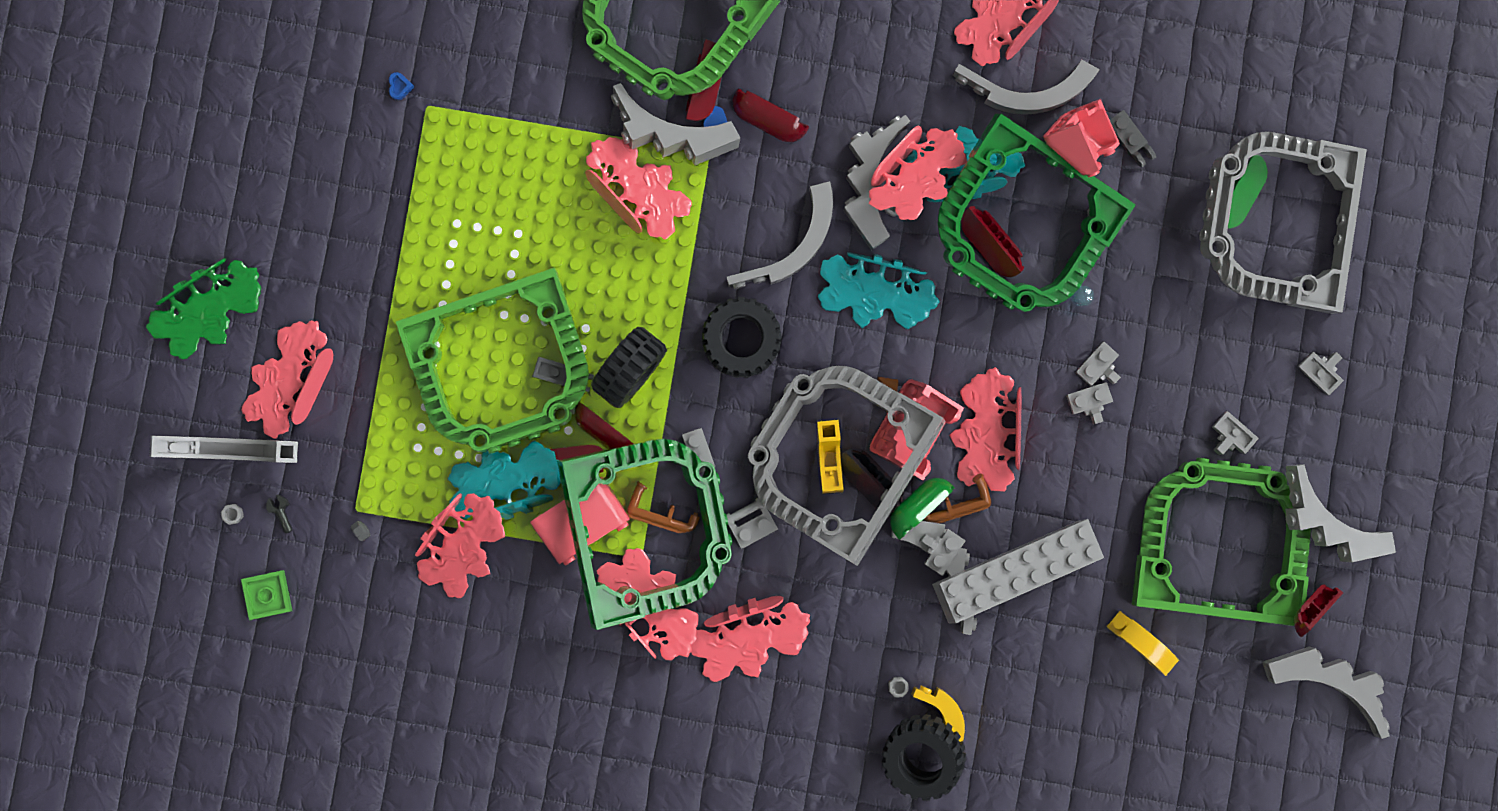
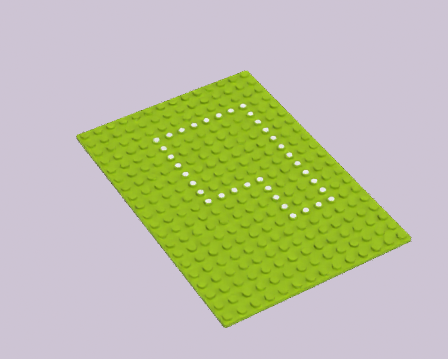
(488, 210)

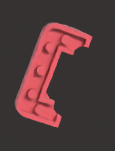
(1082, 137)
(891, 443)
(599, 514)

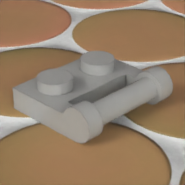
(753, 529)

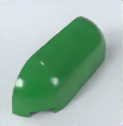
(1247, 189)
(919, 505)

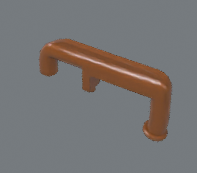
(963, 508)
(656, 519)

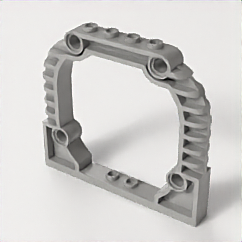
(1344, 170)
(854, 537)

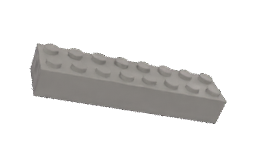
(1018, 571)

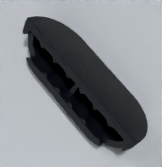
(867, 476)

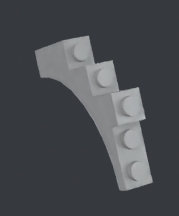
(668, 138)
(869, 153)
(1326, 529)
(957, 565)
(1360, 689)

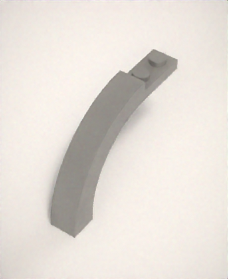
(1029, 102)
(821, 217)
(224, 448)

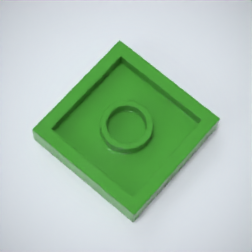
(266, 595)

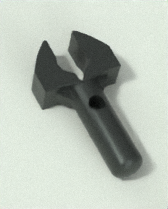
(280, 512)

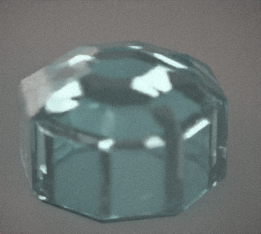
(1083, 296)

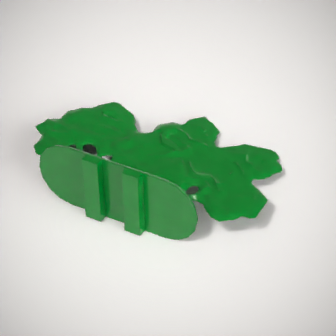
(205, 313)

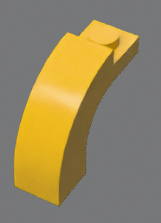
(829, 456)
(1143, 642)
(948, 707)

